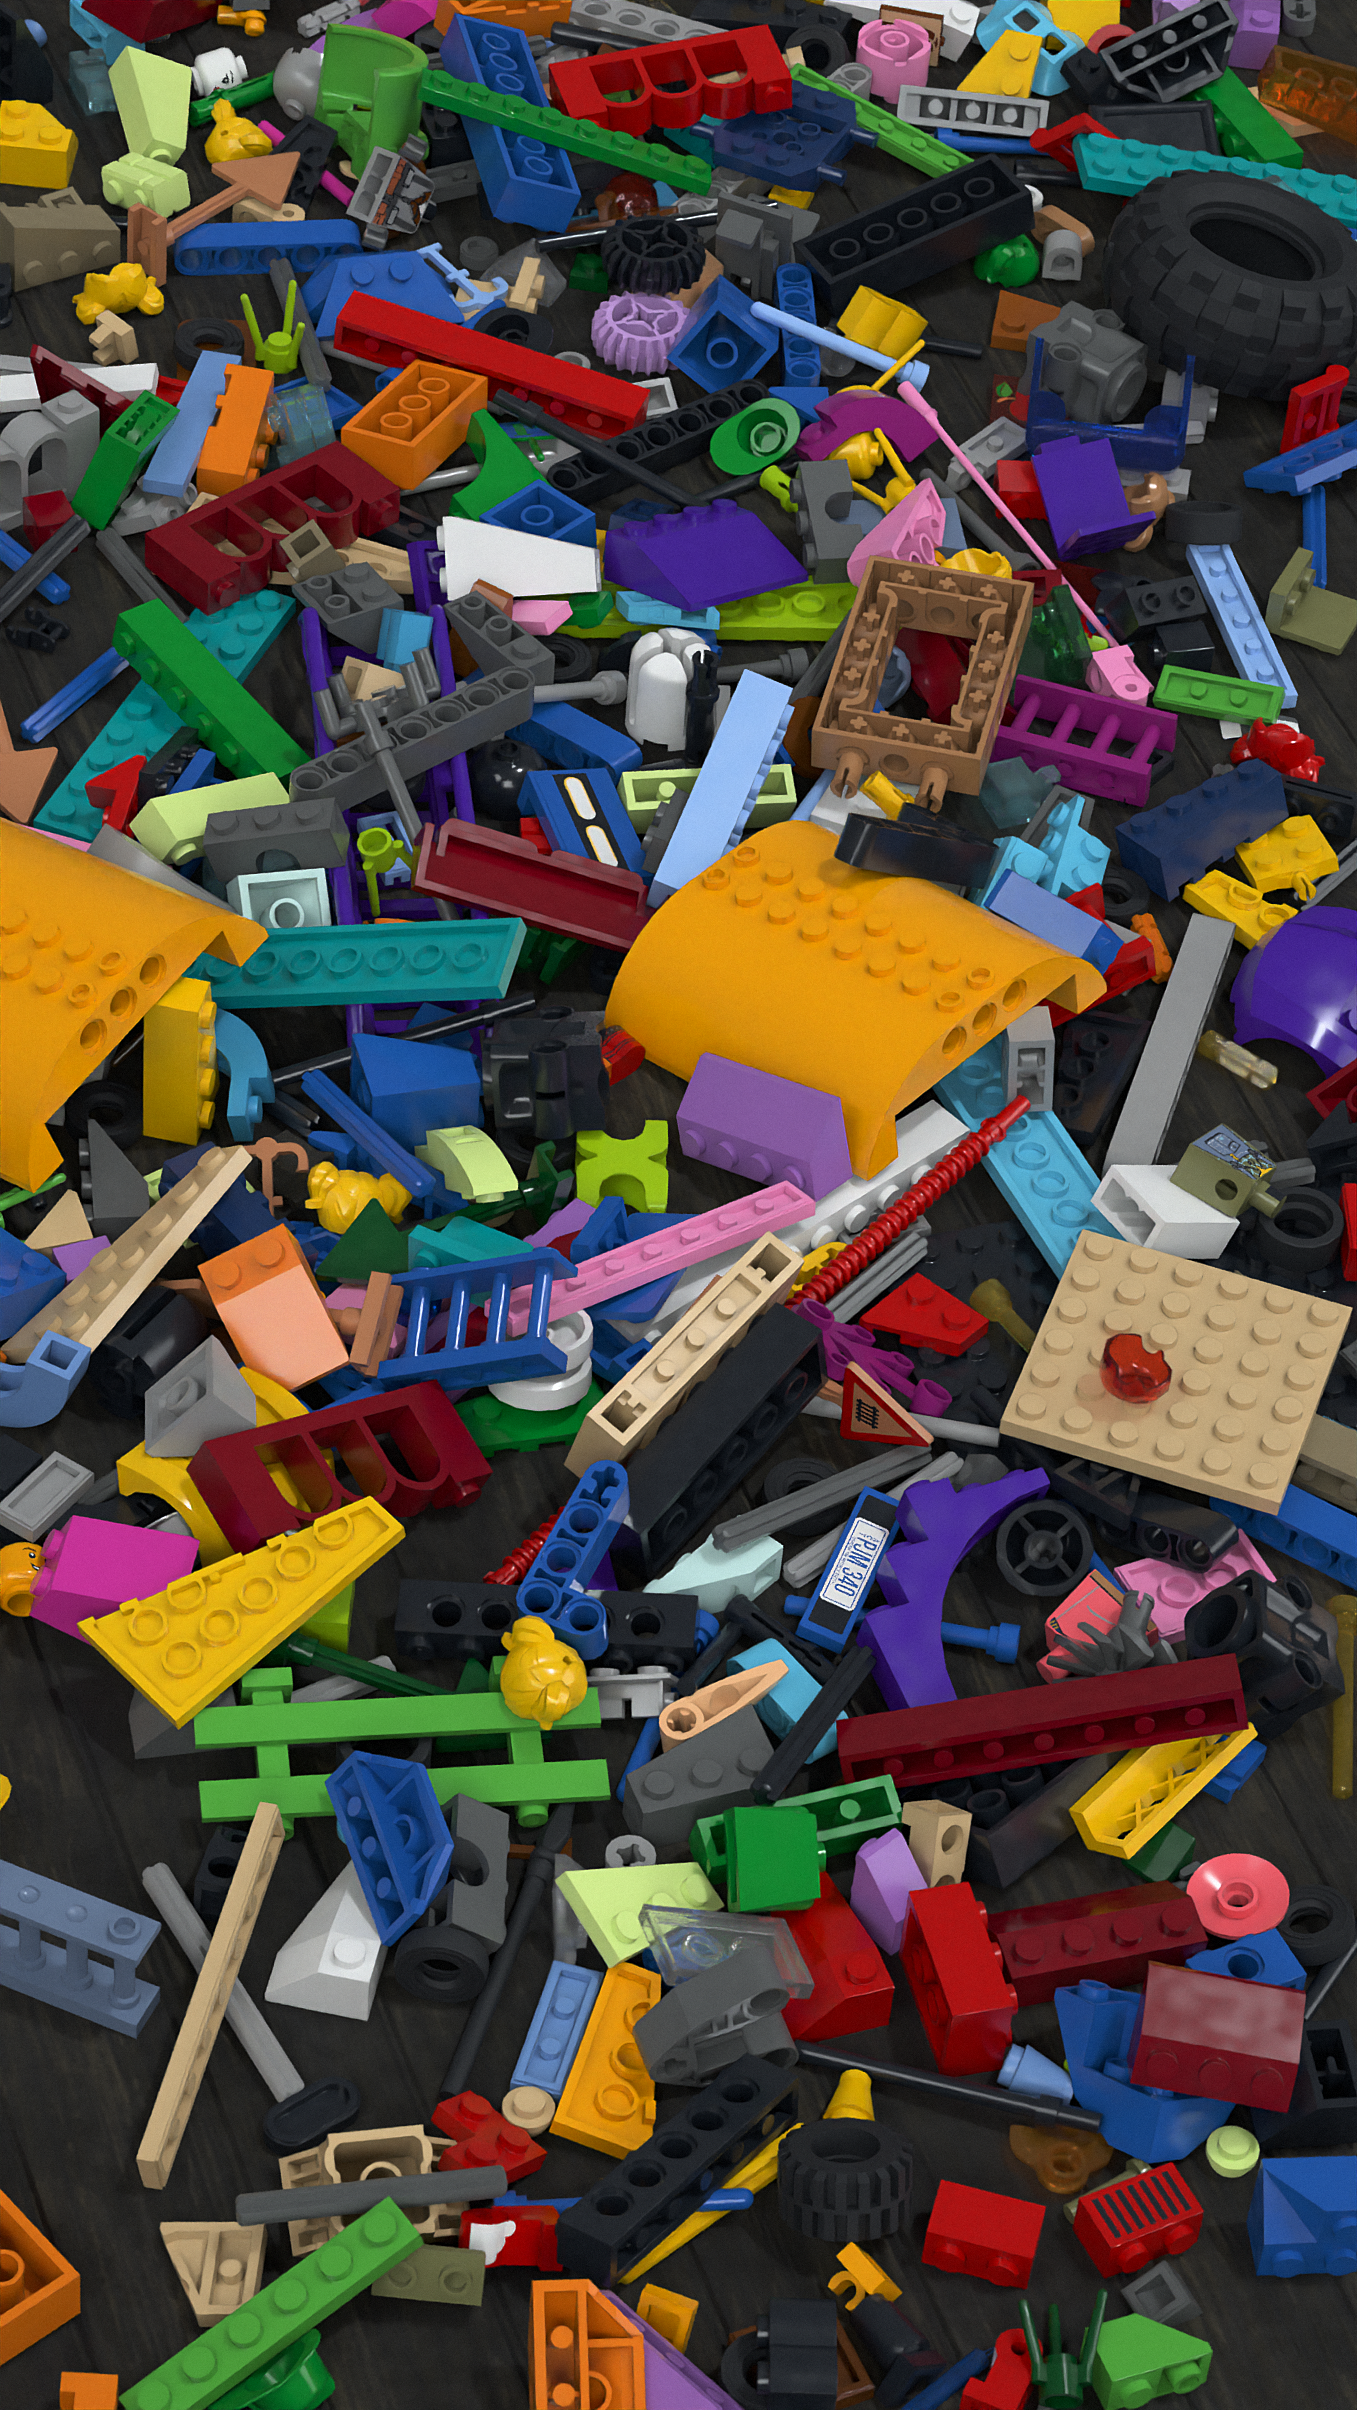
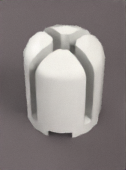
(658, 686)

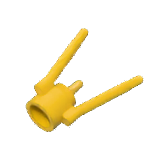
(897, 488)

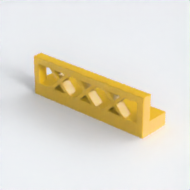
(1144, 1776)

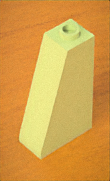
(152, 103)

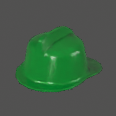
(755, 437)
(286, 2382)

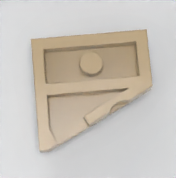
(216, 2264)

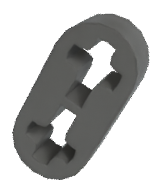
(1298, 17)

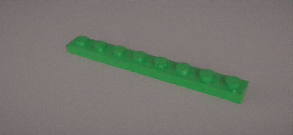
(563, 131)

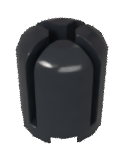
(144, 1347)

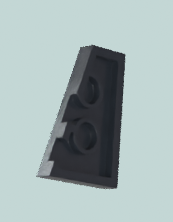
(167, 765)

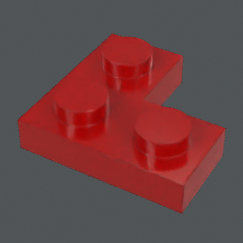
(484, 2138)

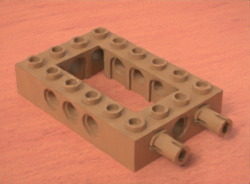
(906, 750)

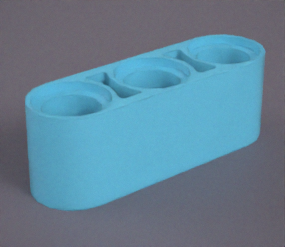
(789, 1698)

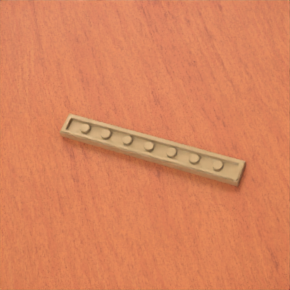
(210, 1997)

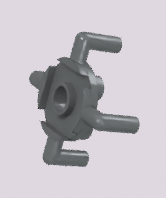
(388, 702)

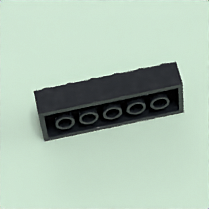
(917, 233)
(717, 1437)

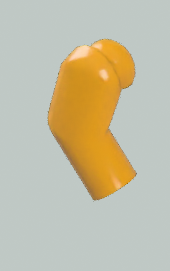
(251, 19)

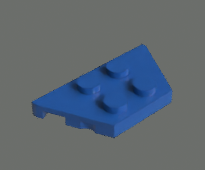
(393, 277)

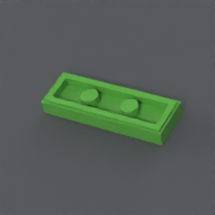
(1218, 696)

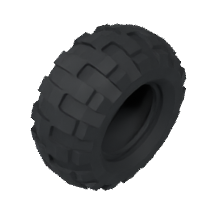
(1235, 278)

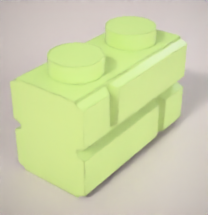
(147, 182)

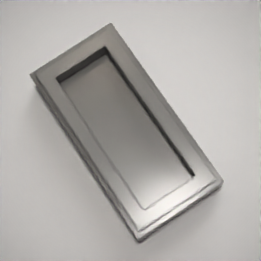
(44, 1496)

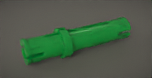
(238, 96)

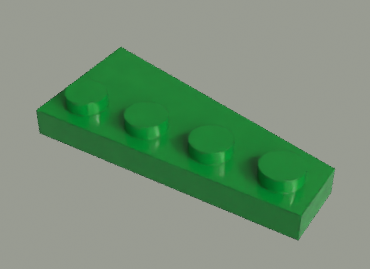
(502, 1426)

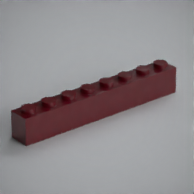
(1045, 1723)

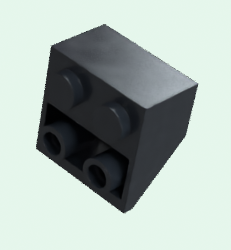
(1322, 2096)

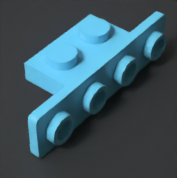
(1074, 855)

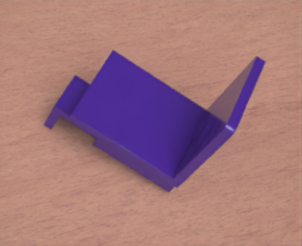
(1084, 497)

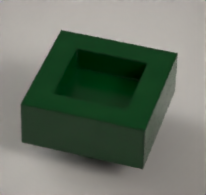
(588, 274)

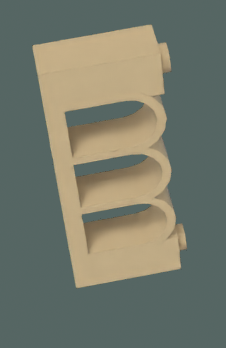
(685, 1355)

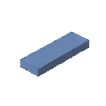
(557, 2028)

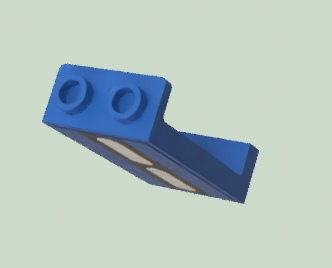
(584, 817)

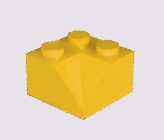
(34, 147)

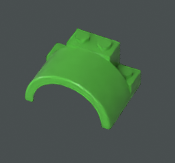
(372, 72)

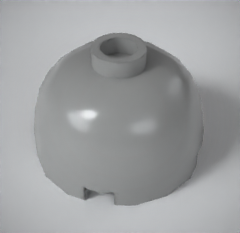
(298, 82)

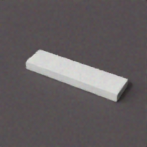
(21, 392)

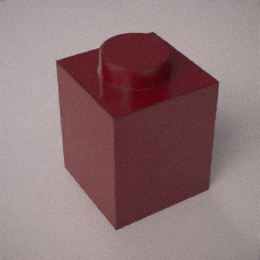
(44, 516)

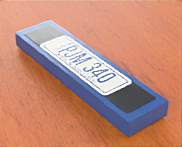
(850, 1571)

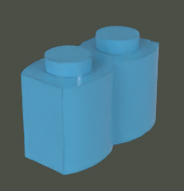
(400, 635)

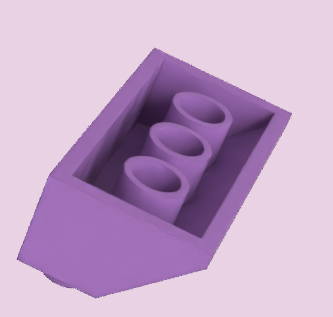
(764, 1127)

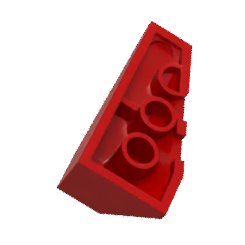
(847, 1969)

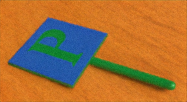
(519, 432)

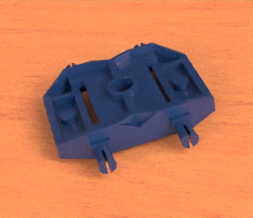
(787, 151)

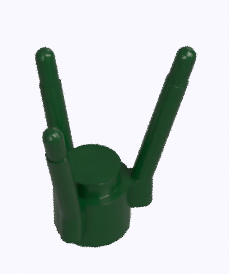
(1058, 2374)

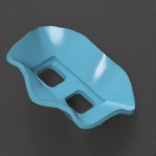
(1047, 78)

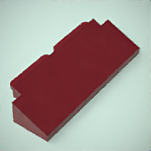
(514, 881)

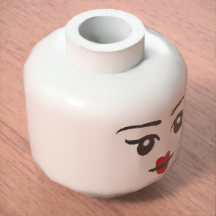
(217, 70)

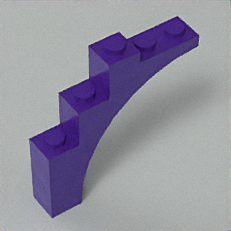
(915, 1575)

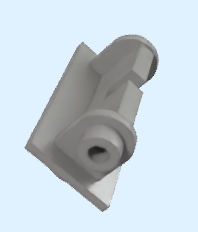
(648, 1691)

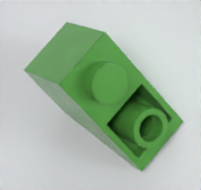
(1144, 2361)

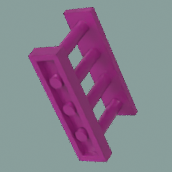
(1083, 767)

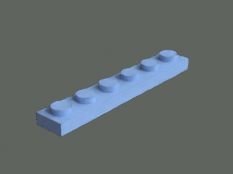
(1239, 618)

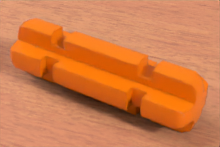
(1147, 926)

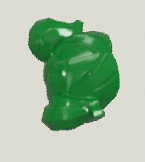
(1009, 263)

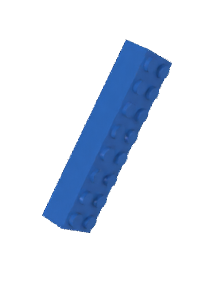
(520, 175)

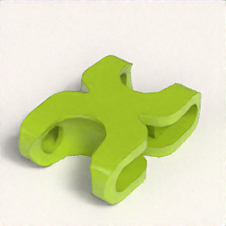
(624, 1168)

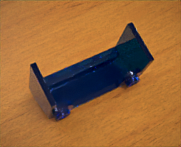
(1152, 449)

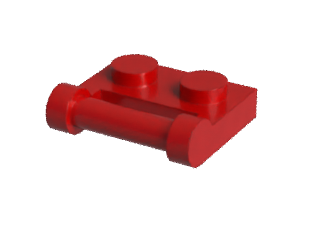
(1063, 134)
(1314, 408)

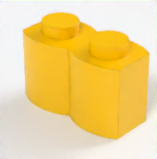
(881, 323)

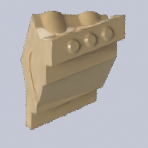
(368, 2157)

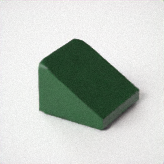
(1163, 1854)

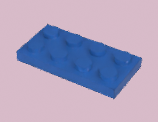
(1308, 464)

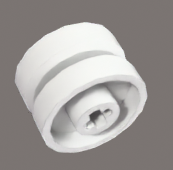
(575, 1338)

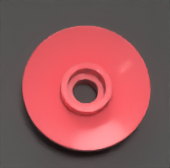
(1239, 1881)

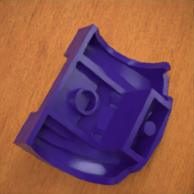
(1303, 986)

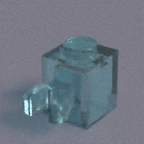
(1013, 792)

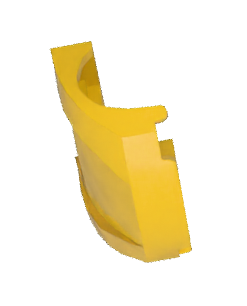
(170, 1481)

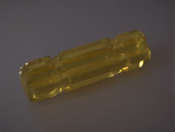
(1238, 1059)

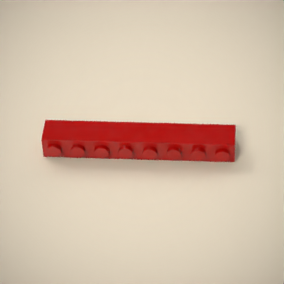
(567, 391)

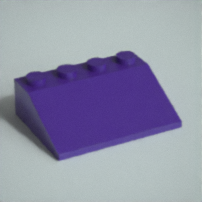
(700, 557)

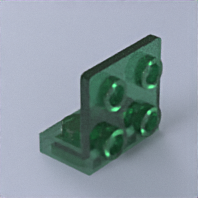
(1055, 641)

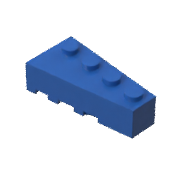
(26, 1283)

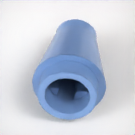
(1032, 2074)

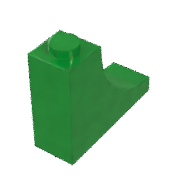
(121, 458)
(501, 468)

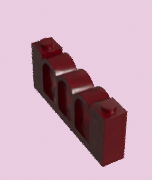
(184, 548)
(418, 1417)

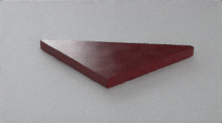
(57, 377)

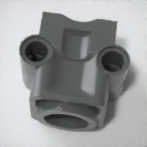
(1089, 364)

